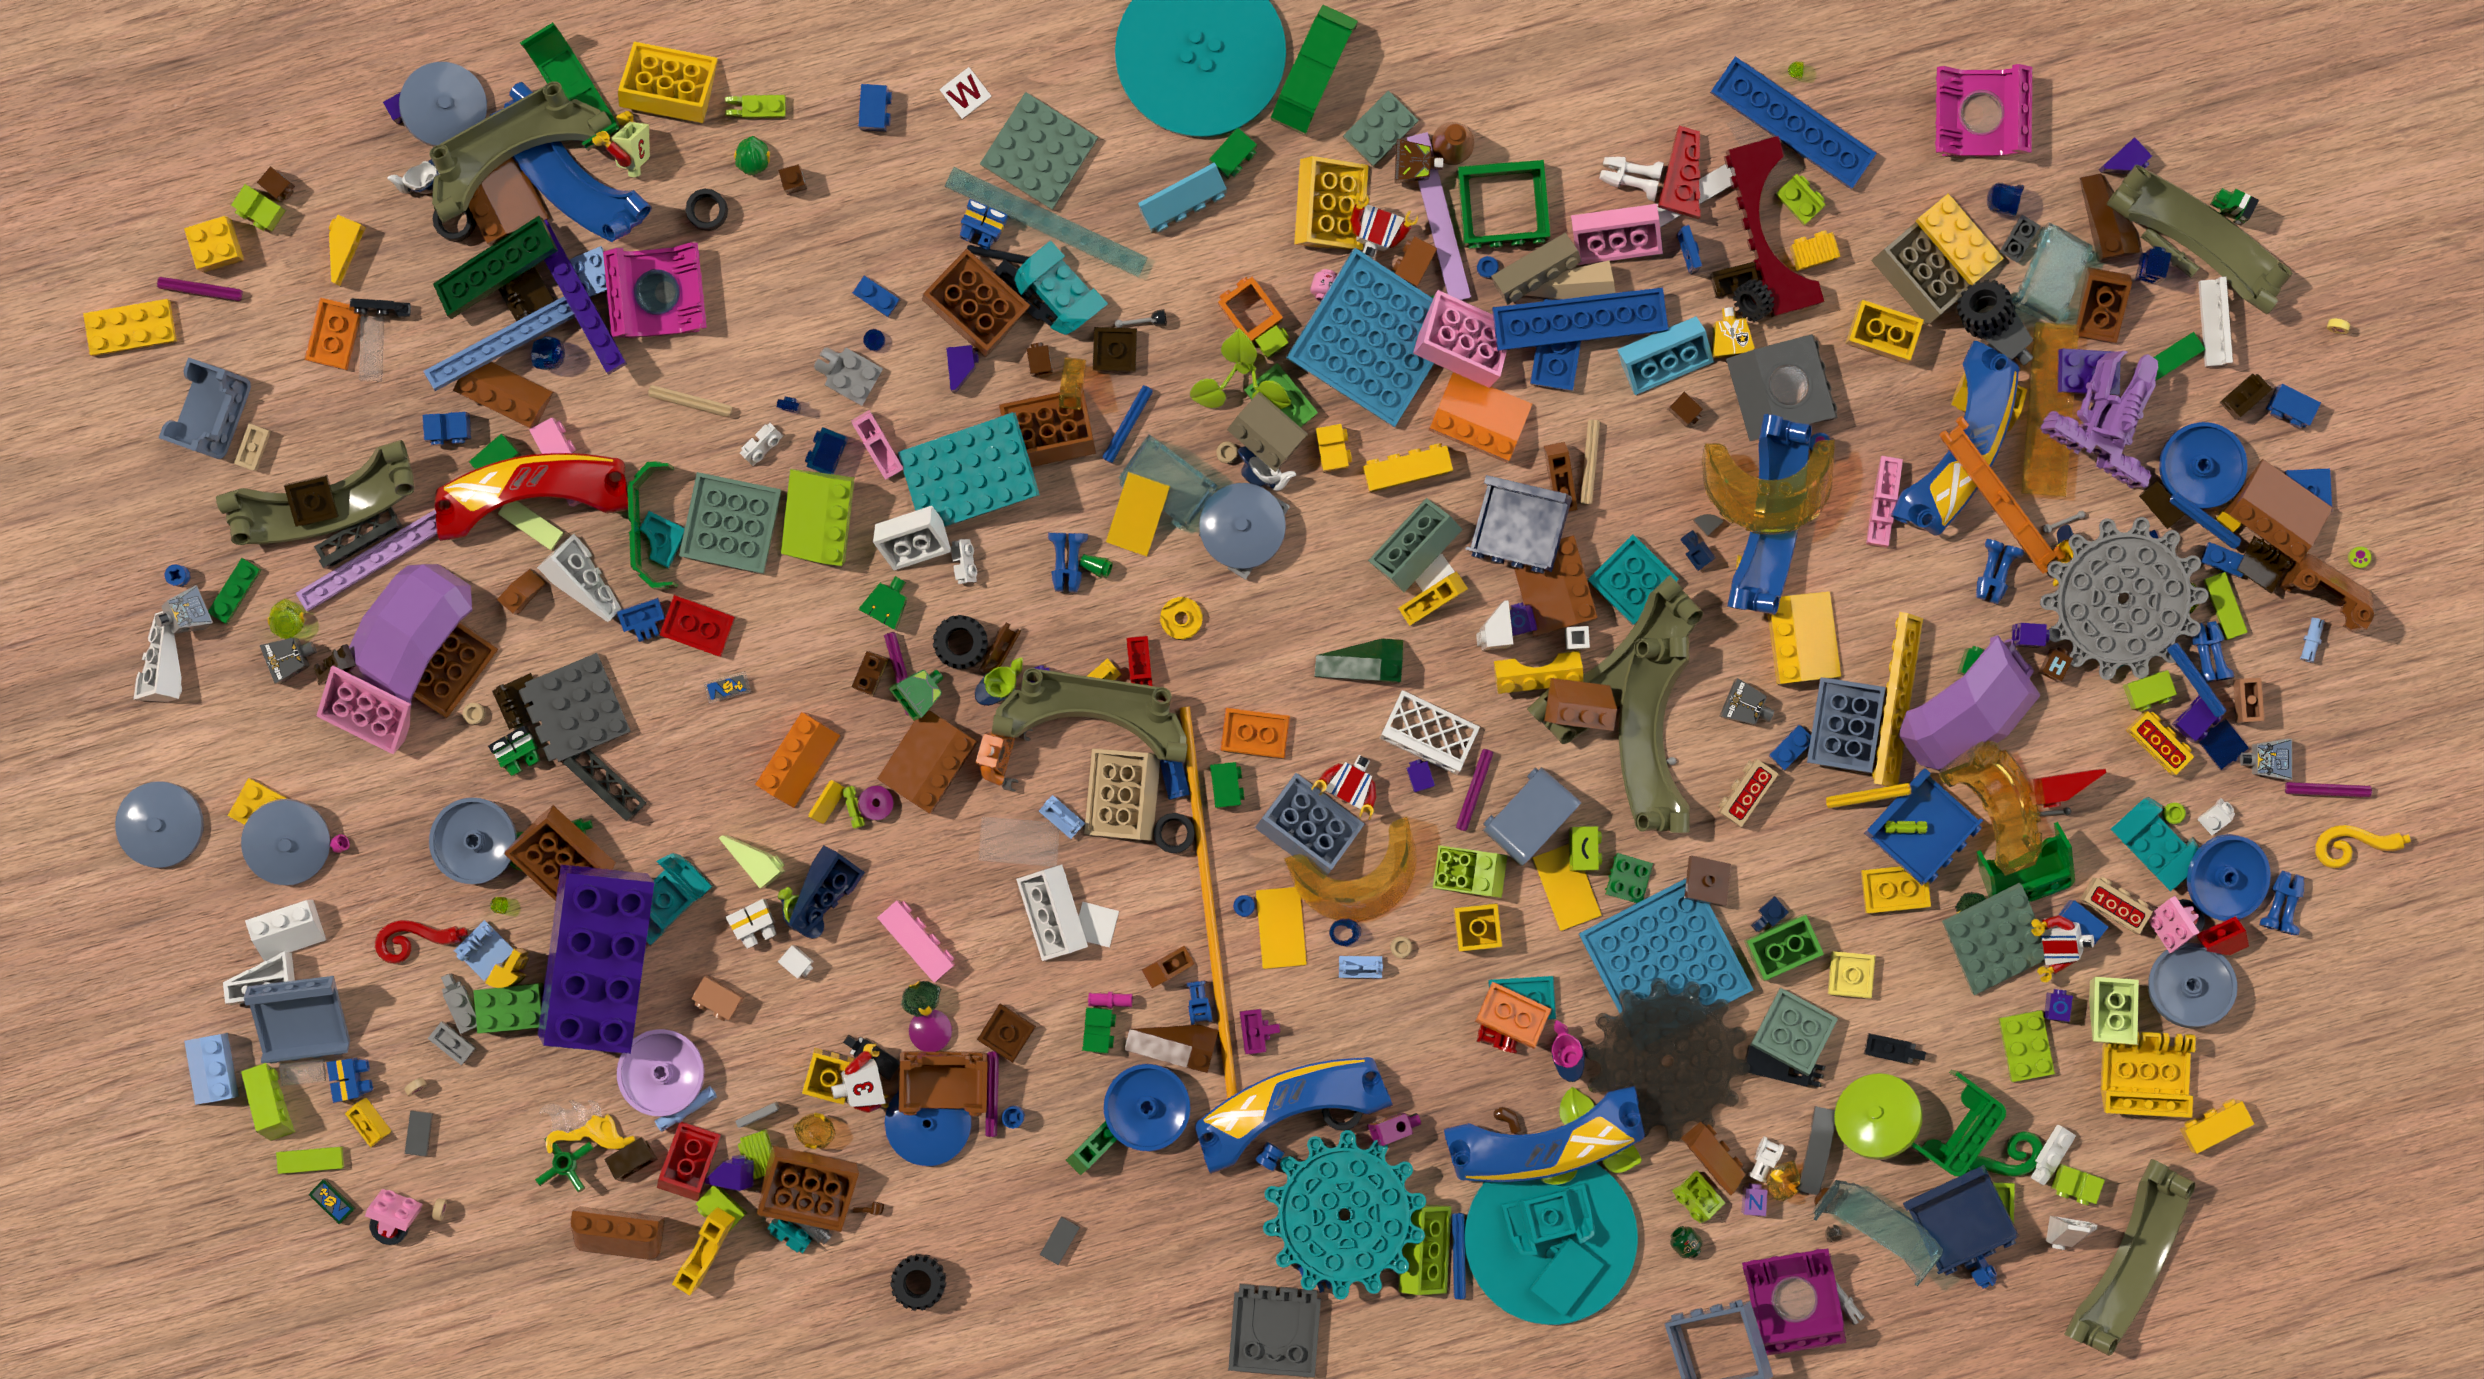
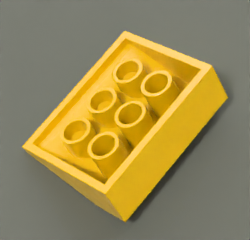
(667, 82)
(1327, 202)
(1804, 638)

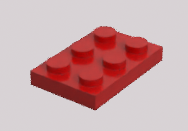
(697, 626)

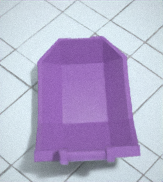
(408, 627)
(1973, 709)

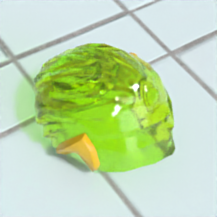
(286, 619)

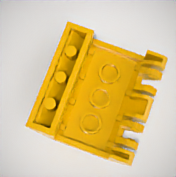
(2148, 1076)

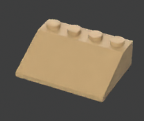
(1122, 794)

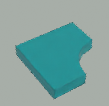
(664, 538)

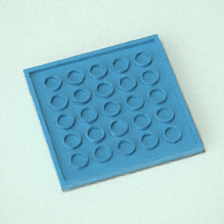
(1367, 337)
(1666, 941)

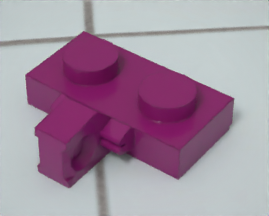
(1256, 1031)

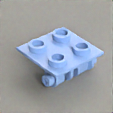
(591, 270)
(483, 950)

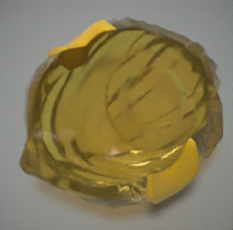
(815, 1130)
(1783, 1181)

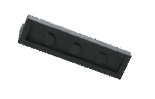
(360, 541)
(604, 792)

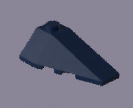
(825, 884)

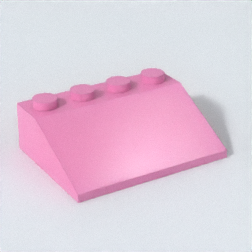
(1460, 340)
(364, 710)

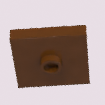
(1707, 881)
(1006, 1032)

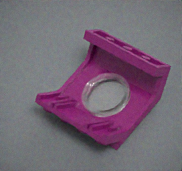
(1795, 1301)

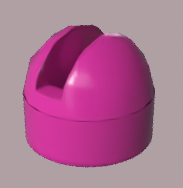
(343, 841)

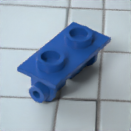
(1174, 779)
(1984, 1272)

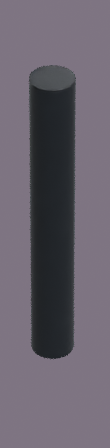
(997, 254)

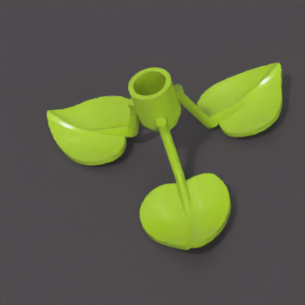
(1241, 350)
(1575, 1105)

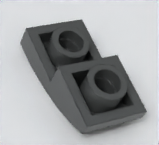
(2019, 238)

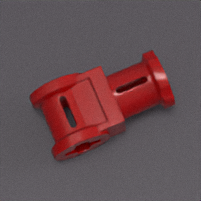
(1499, 1041)

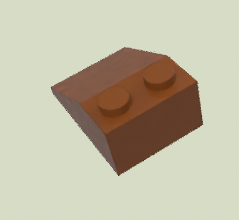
(2103, 304)

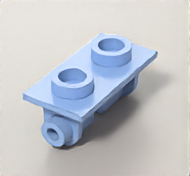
(1061, 817)
(1360, 966)

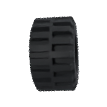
(1981, 296)
(942, 635)
(908, 1298)

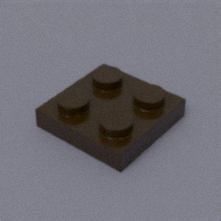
(1114, 349)
(311, 500)

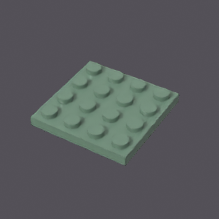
(1038, 151)
(730, 523)
(1995, 939)

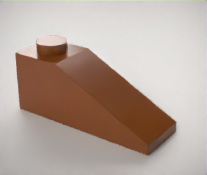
(1560, 471)

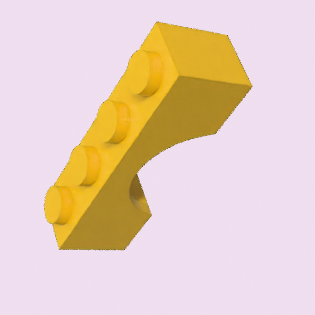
(1515, 677)
(699, 1261)

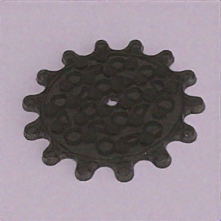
(1673, 1027)

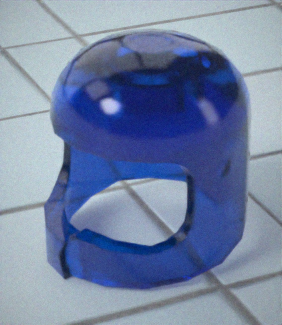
(2004, 198)

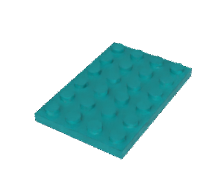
(971, 471)

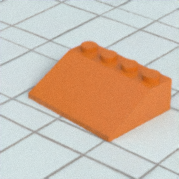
(1480, 417)

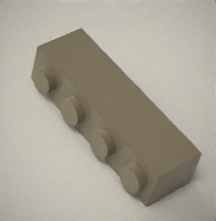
(1536, 268)

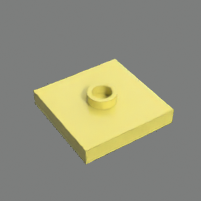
(1851, 974)

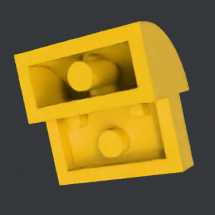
(508, 973)

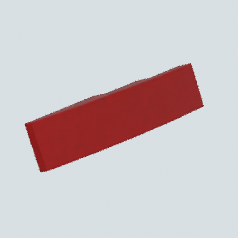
(1139, 660)

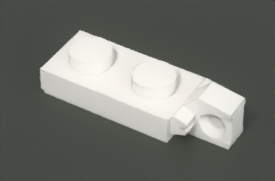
(2052, 1154)

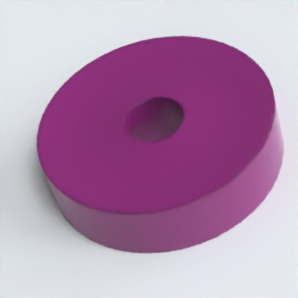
(885, 803)

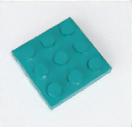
(1629, 578)

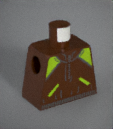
(1414, 162)

